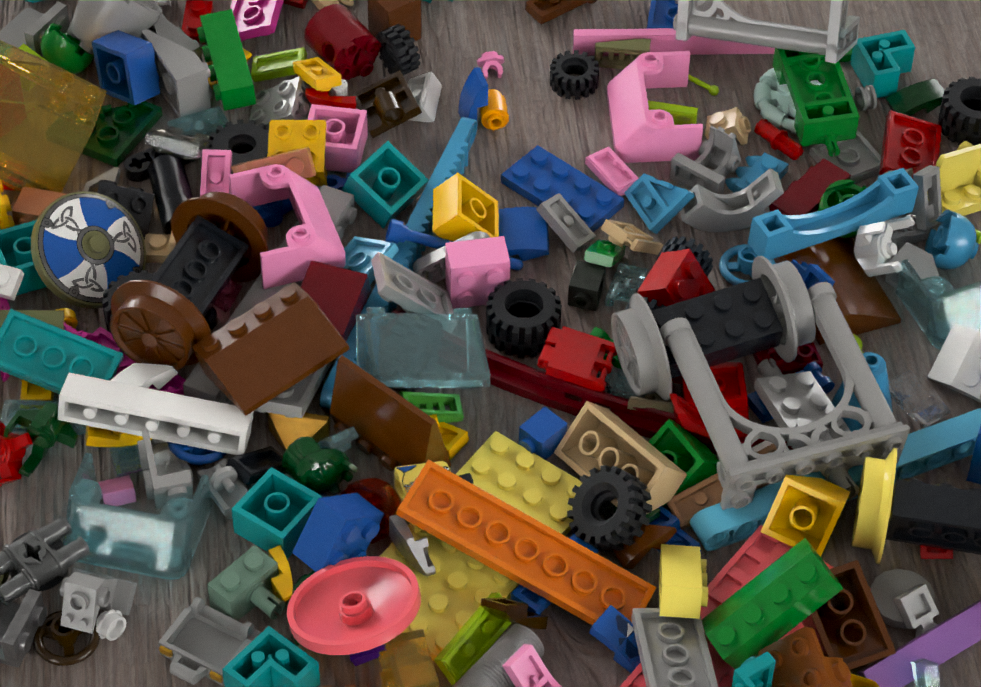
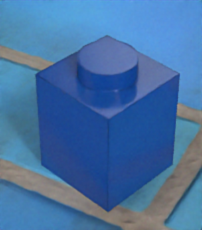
(542, 433)

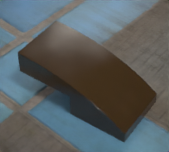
(514, 612)

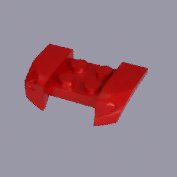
(733, 388)

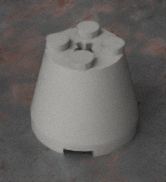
(101, 17)

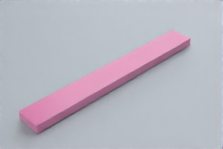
(662, 41)

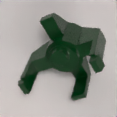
(44, 433)

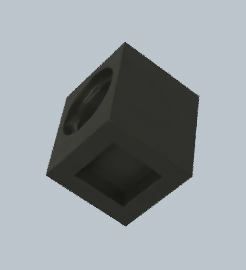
(586, 285)

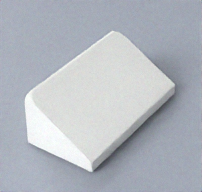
(426, 91)

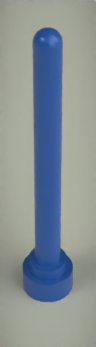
(399, 233)

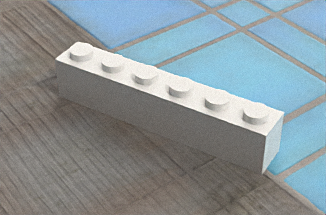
(164, 414)

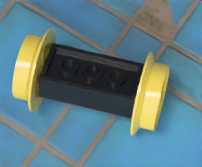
(913, 511)

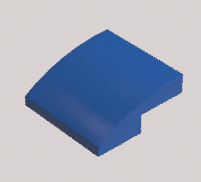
(524, 232)

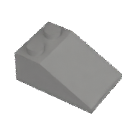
(181, 76)

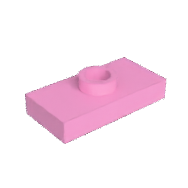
(611, 170)

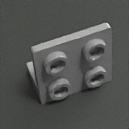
(281, 102)

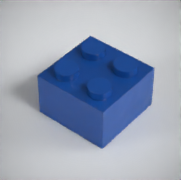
(126, 67)
(337, 530)

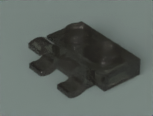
(172, 141)

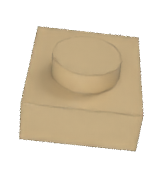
(732, 122)

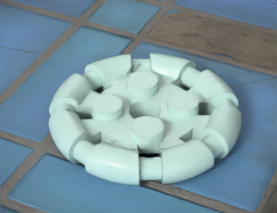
(776, 101)

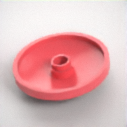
(354, 605)

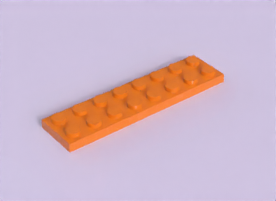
(520, 546)

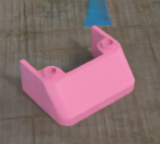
(647, 133)
(311, 240)

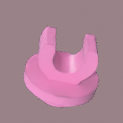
(491, 60)

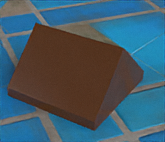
(388, 13)

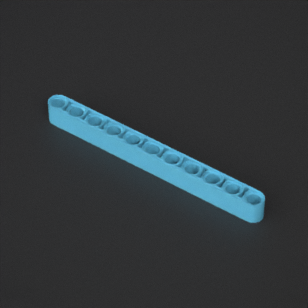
(921, 453)

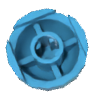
(953, 241)

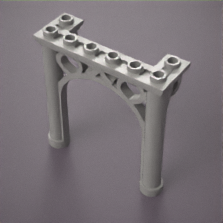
(743, 468)

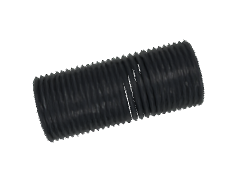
(169, 186)

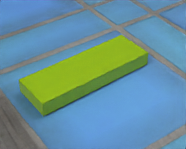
(470, 643)

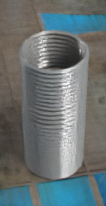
(489, 666)

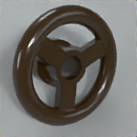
(65, 637)

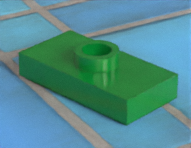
(604, 253)

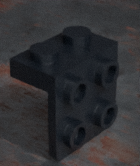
(133, 199)

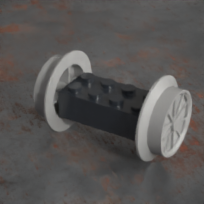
(726, 323)

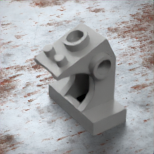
(718, 152)
(927, 206)
(88, 592)

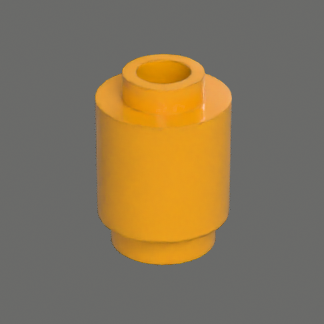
(496, 113)

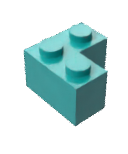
(882, 59)
(272, 663)

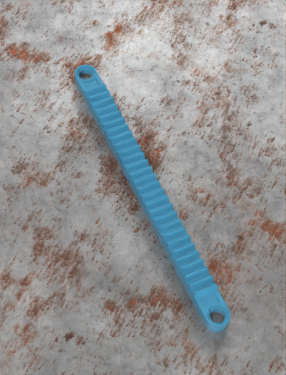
(421, 220)

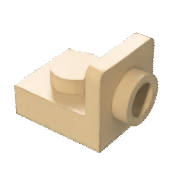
(158, 247)

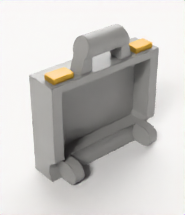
(204, 642)

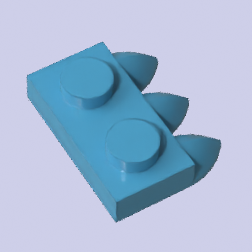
(756, 167)

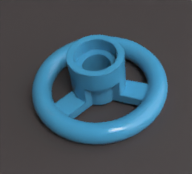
(744, 263)

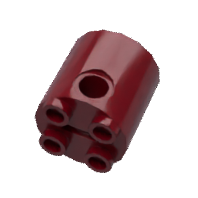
(342, 41)

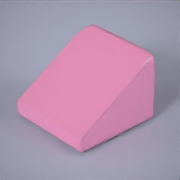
(118, 491)

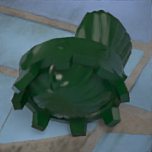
(315, 467)

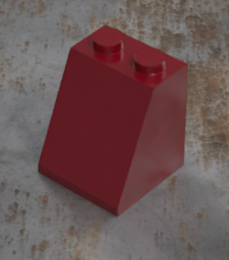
(337, 293)

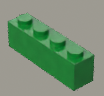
(227, 60)

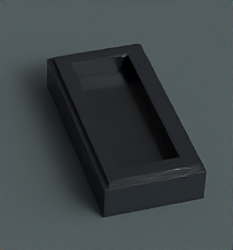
(255, 464)

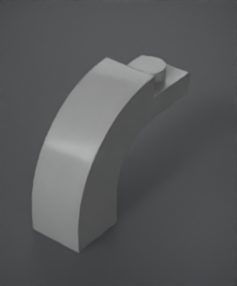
(735, 210)

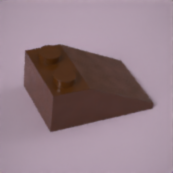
(851, 622)

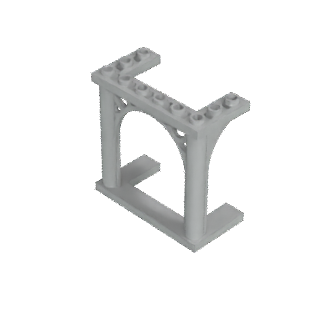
(696, 19)

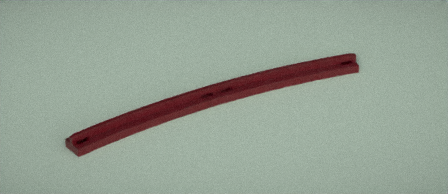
(551, 392)

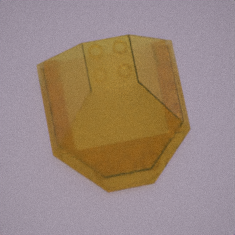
(42, 120)

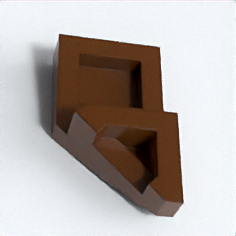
(652, 538)

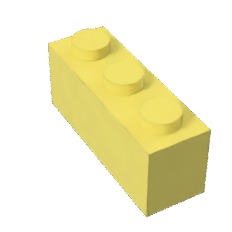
(682, 581)

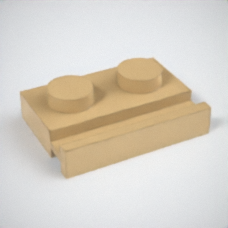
(628, 234)

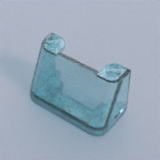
(422, 349)

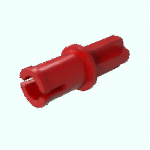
(778, 139)

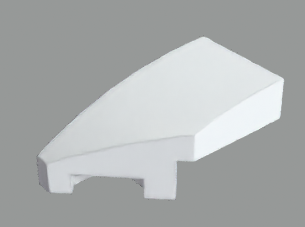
(145, 375)

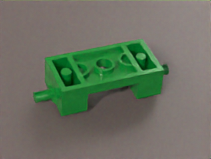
(822, 111)

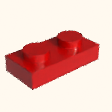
(192, 14)

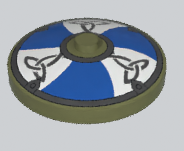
(84, 246)

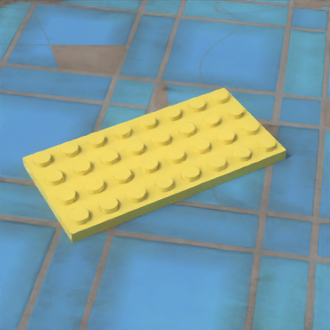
(462, 581)

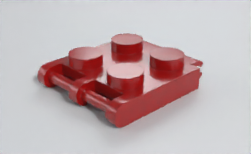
(577, 357)

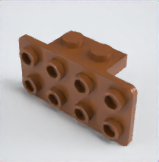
(803, 663)

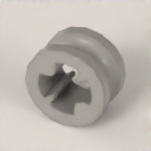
(865, 97)

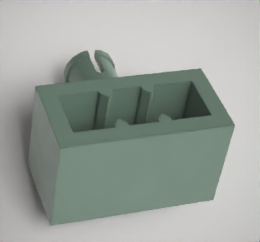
(246, 585)

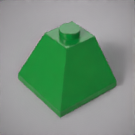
(686, 453)

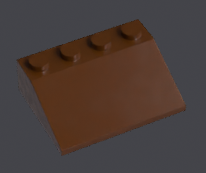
(857, 294)
(269, 348)
(383, 420)

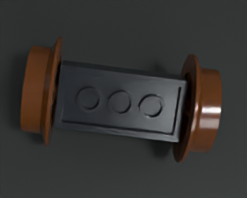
(164, 316)

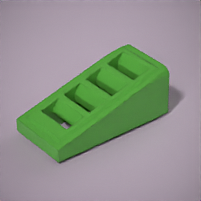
(438, 400)

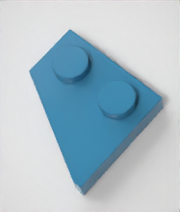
(657, 201)

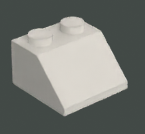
(960, 362)

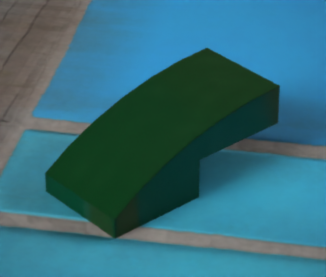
(919, 96)

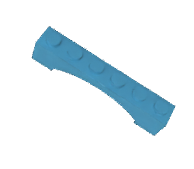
(885, 199)

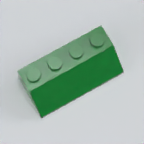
(770, 604)

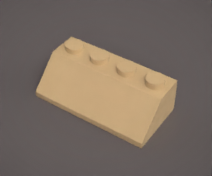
(604, 439)

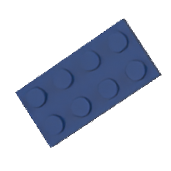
(544, 175)

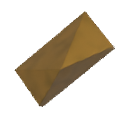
(287, 429)

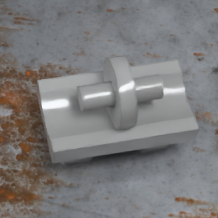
(224, 486)

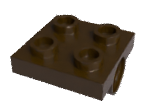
(387, 103)

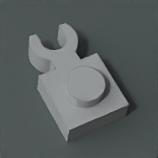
(917, 608)

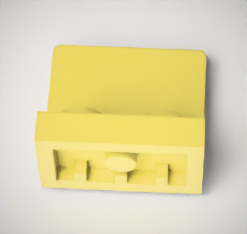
(957, 179)

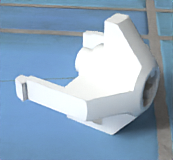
(874, 246)

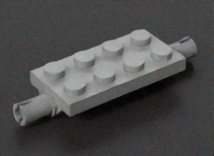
(798, 401)

